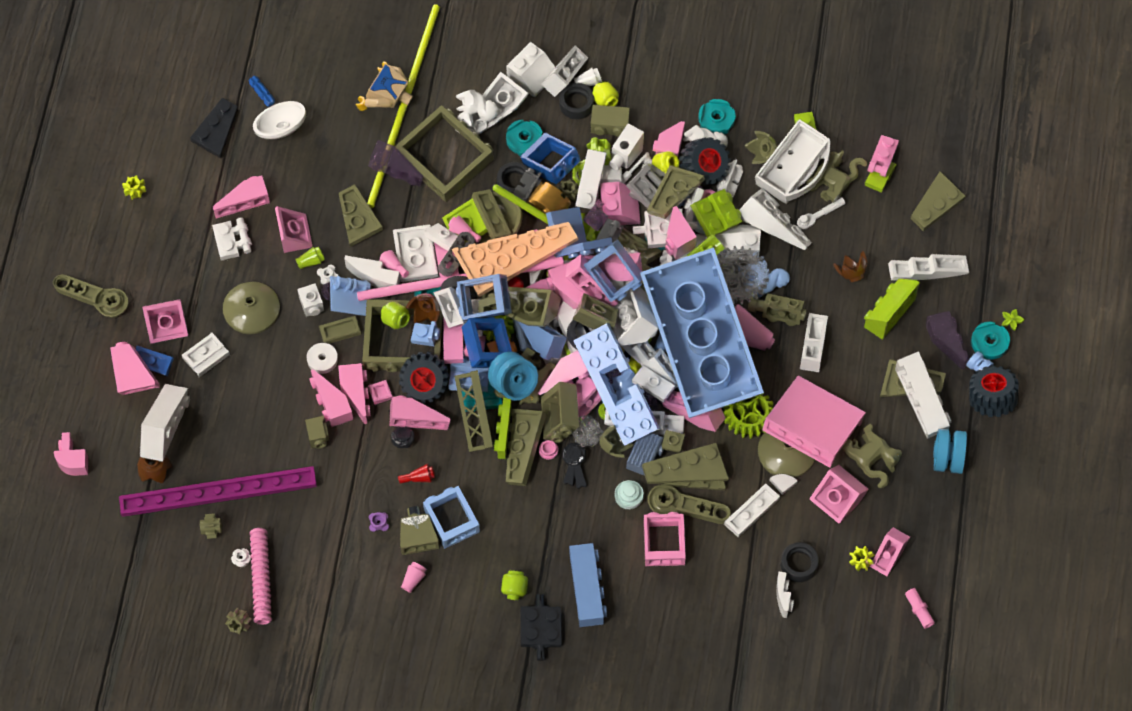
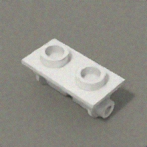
(733, 174)

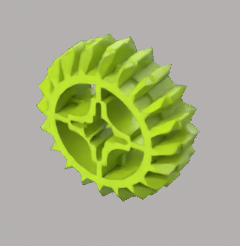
(752, 417)

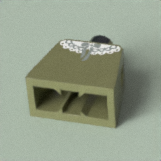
(417, 533)

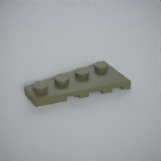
(525, 435)
(692, 465)

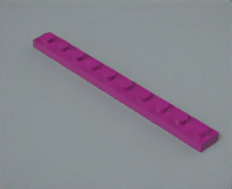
(217, 491)

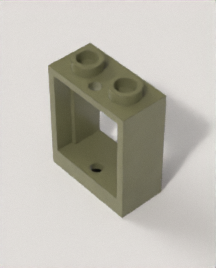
(561, 411)

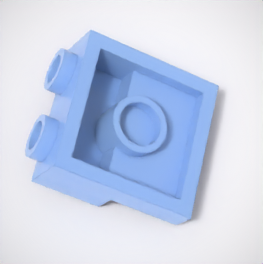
(463, 368)

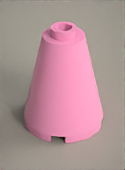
(754, 332)

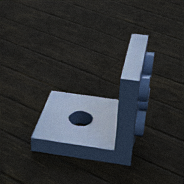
(581, 246)

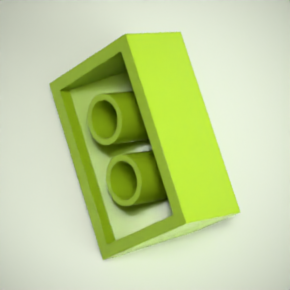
(891, 307)

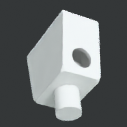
(627, 147)

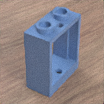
(602, 280)
(501, 296)

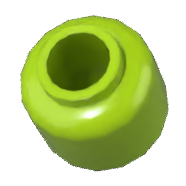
(395, 315)
(514, 585)

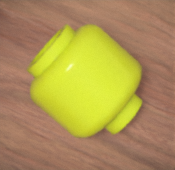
(605, 94)
(664, 160)

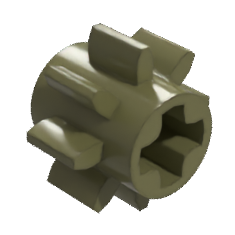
(569, 190)
(211, 526)
(238, 621)

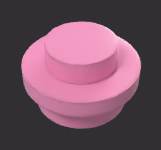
(548, 450)

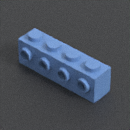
(586, 585)

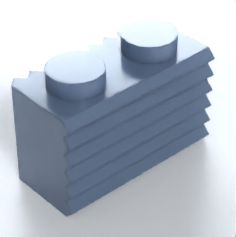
(644, 450)

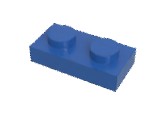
(155, 361)

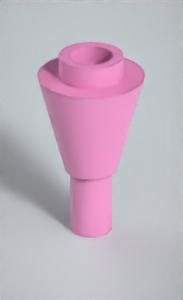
(458, 225)
(391, 262)

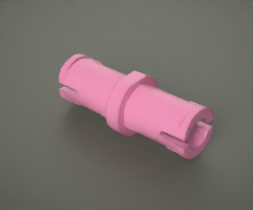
(919, 608)

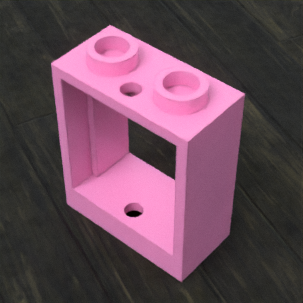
(664, 558)

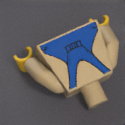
(386, 89)

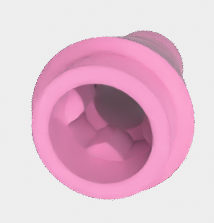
(413, 576)

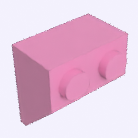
(619, 204)
(680, 236)
(838, 493)

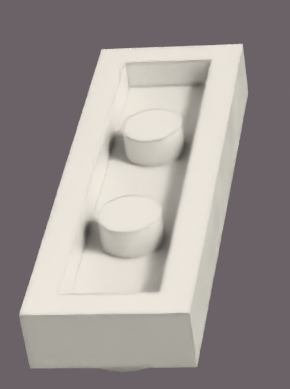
(752, 510)

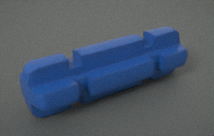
(262, 91)

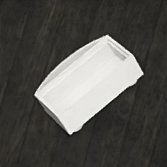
(807, 149)

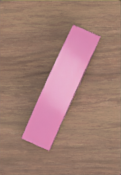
(453, 344)

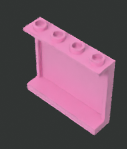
(813, 421)

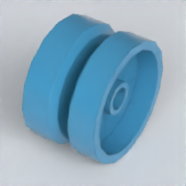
(513, 375)
(946, 450)

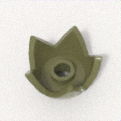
(762, 147)
(612, 443)

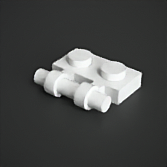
(225, 239)

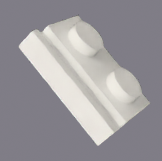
(205, 354)

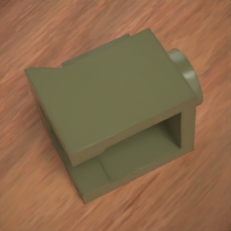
(317, 432)

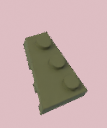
(893, 387)

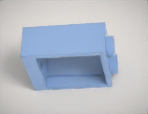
(459, 533)

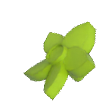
(1012, 319)

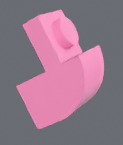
(69, 460)

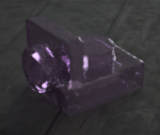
(596, 216)

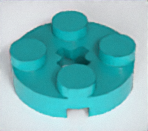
(714, 107)
(525, 128)
(999, 346)

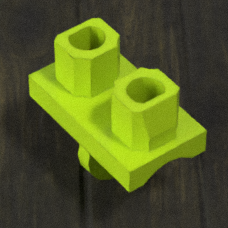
(710, 242)

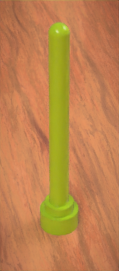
(521, 203)

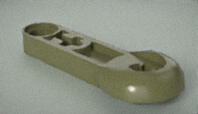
(94, 295)
(684, 504)

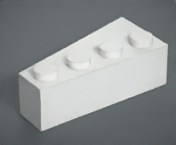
(922, 394)
(163, 421)

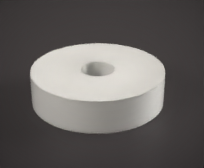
(322, 350)

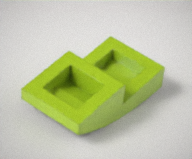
(878, 182)

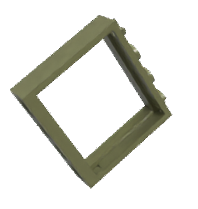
(448, 191)
(390, 364)

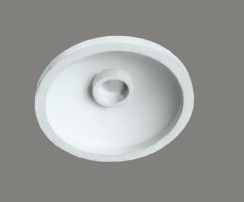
(279, 120)

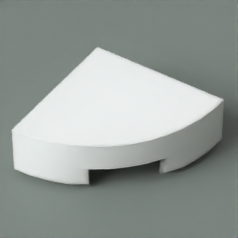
(783, 482)

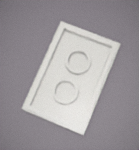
(415, 253)

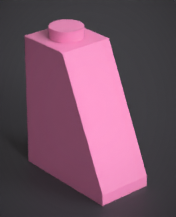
(130, 370)

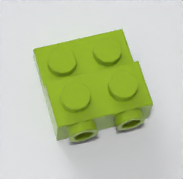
(716, 213)

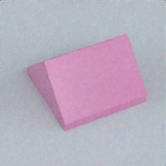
(293, 230)
(165, 321)

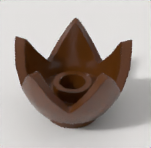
(851, 269)
(424, 307)
(156, 471)

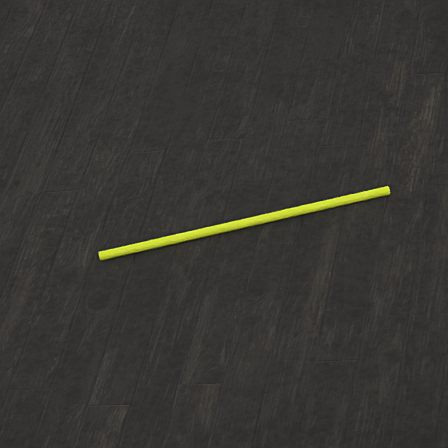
(402, 108)

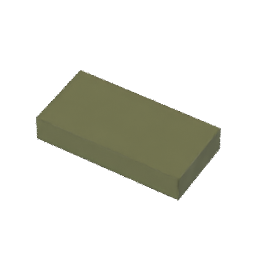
(340, 330)

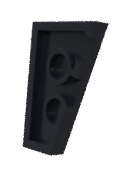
(215, 128)

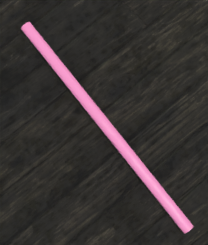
(437, 282)

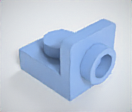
(425, 334)

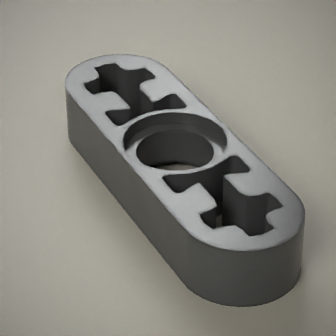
(449, 256)

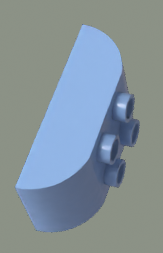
(701, 333)

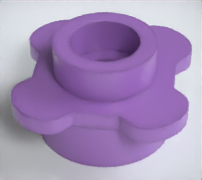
(382, 517)

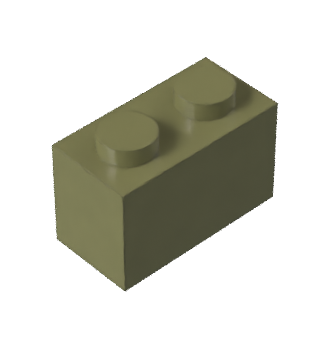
(609, 120)

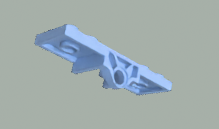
(601, 355)

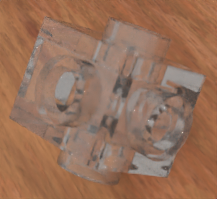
(588, 431)

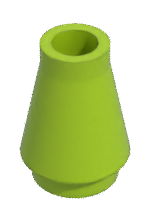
(310, 258)

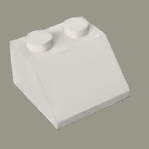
(530, 69)

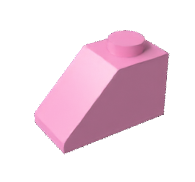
(670, 139)
(586, 395)
(890, 551)

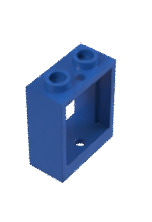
(546, 144)
(477, 357)

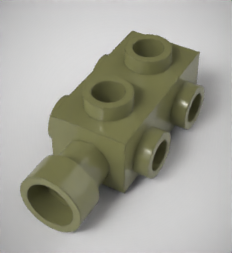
(779, 309)

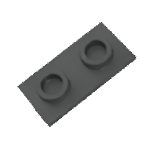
(530, 181)
(610, 229)

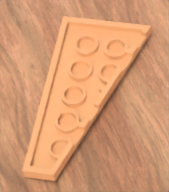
(513, 253)

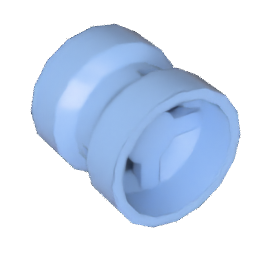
(978, 361)

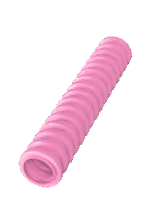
(260, 576)

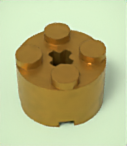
(548, 198)

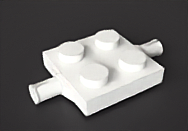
(656, 229)

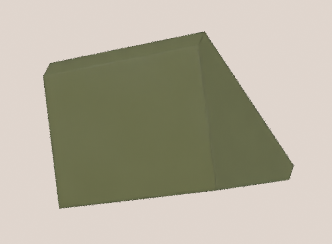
(595, 313)

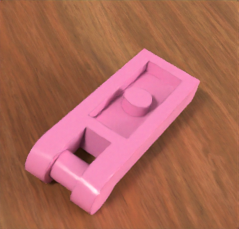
(883, 155)

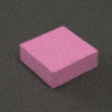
(380, 392)

